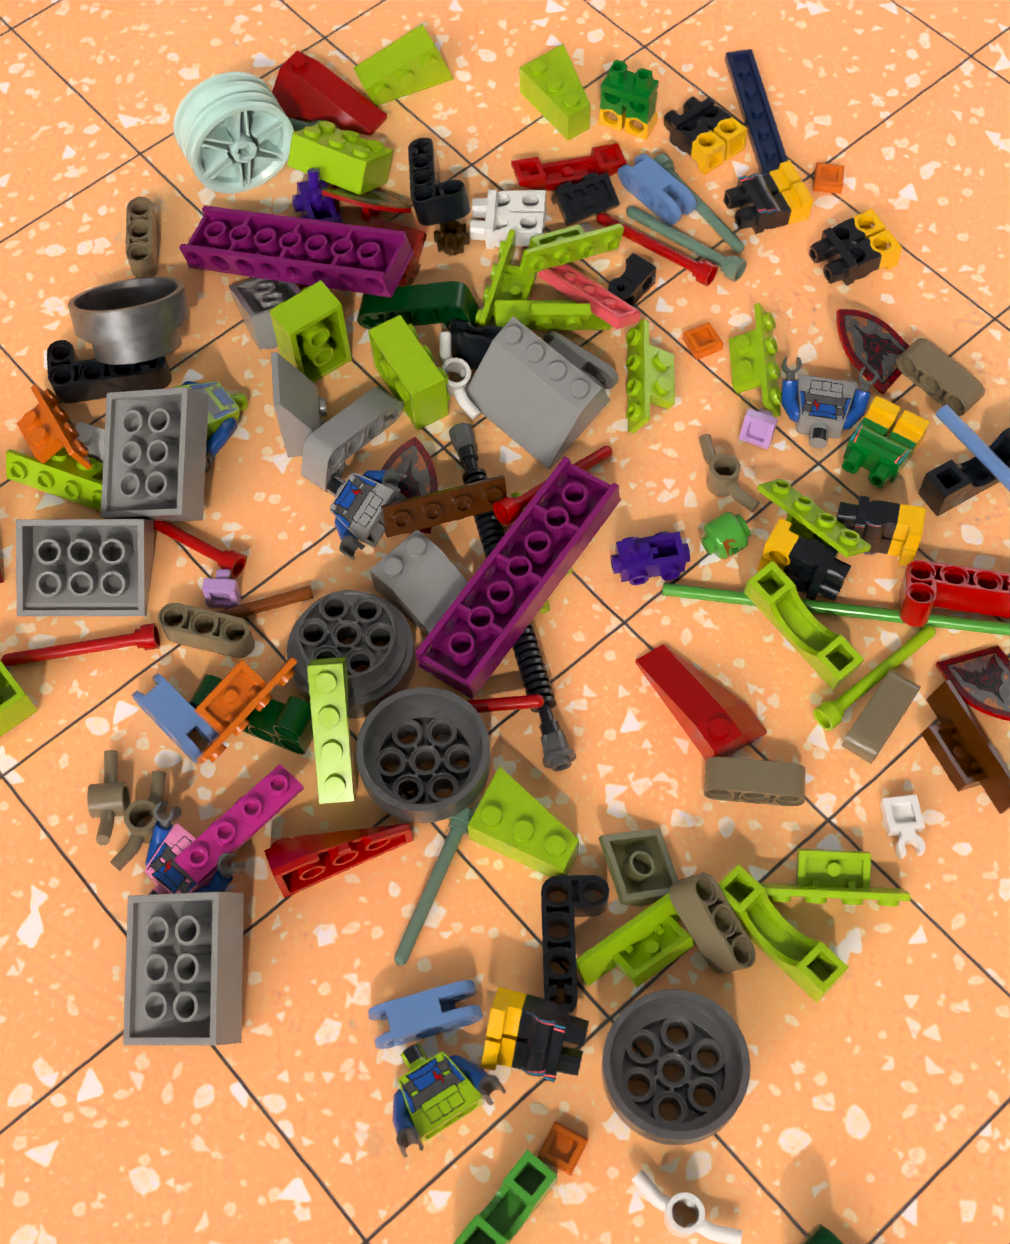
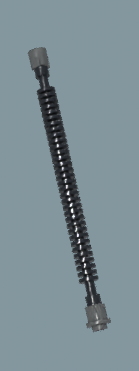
(526, 649)

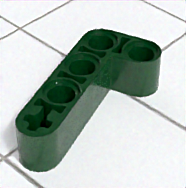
(420, 305)
(277, 723)

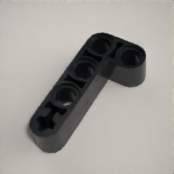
(432, 199)
(92, 380)
(564, 915)

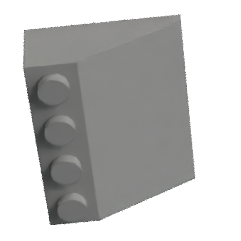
(534, 393)
(155, 455)
(83, 566)
(184, 969)

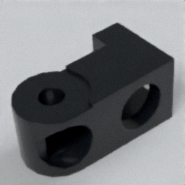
(635, 281)

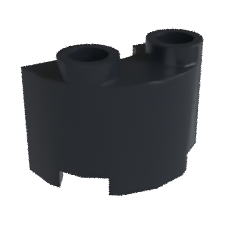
(471, 342)

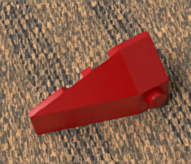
(316, 93)
(704, 709)
(317, 857)

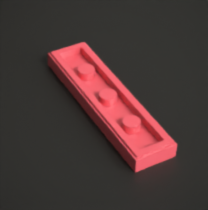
(584, 290)

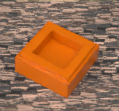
(828, 178)
(702, 341)
(562, 1148)

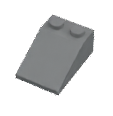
(255, 300)
(295, 404)
(418, 581)

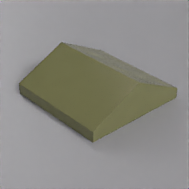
(639, 865)

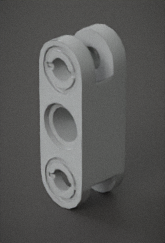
(588, 363)

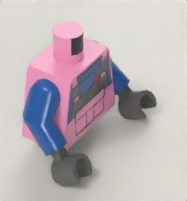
(167, 844)

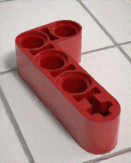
(951, 587)

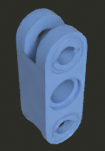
(657, 189)
(174, 716)
(426, 1014)

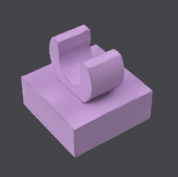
(758, 427)
(221, 591)

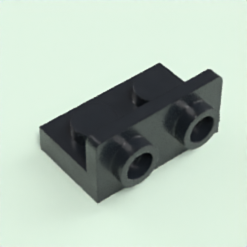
(585, 198)

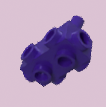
(312, 202)
(650, 557)

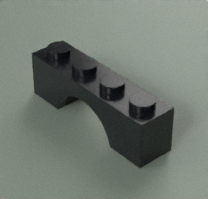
(955, 483)

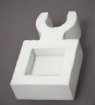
(904, 818)

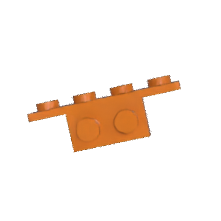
(48, 430)
(234, 700)

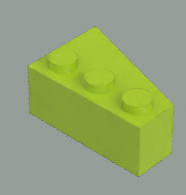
(403, 68)
(556, 92)
(522, 829)

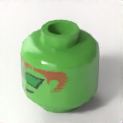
(725, 535)

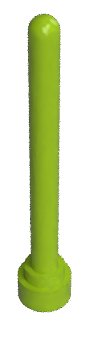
(830, 713)

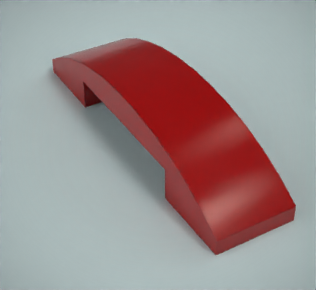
(548, 176)

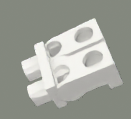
(508, 210)

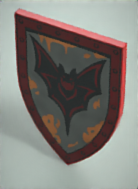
(371, 202)
(871, 345)
(417, 464)
(981, 680)

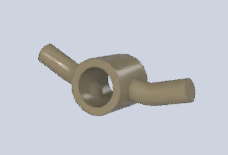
(726, 465)
(108, 798)
(134, 814)

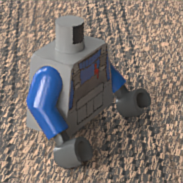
(822, 404)
(359, 506)

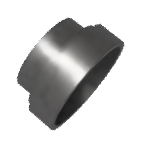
(131, 318)
(388, 666)
(423, 714)
(706, 1029)

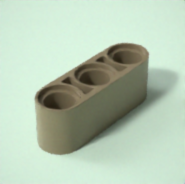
(142, 237)
(940, 376)
(195, 620)
(880, 716)
(754, 781)
(712, 923)

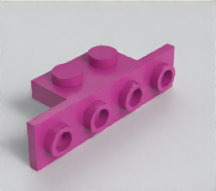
(239, 823)

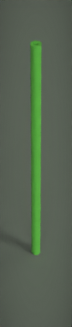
(841, 609)

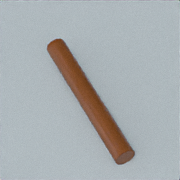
(269, 603)

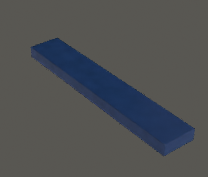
(755, 110)

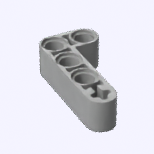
(346, 434)

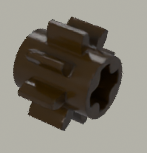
(451, 238)

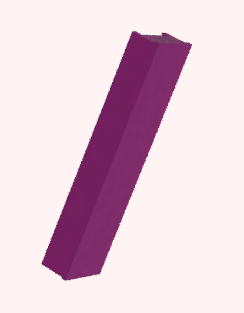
(299, 250)
(517, 579)

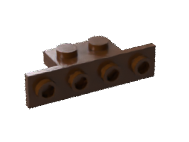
(442, 506)
(965, 748)

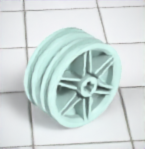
(223, 142)

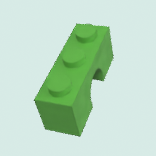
(512, 1205)

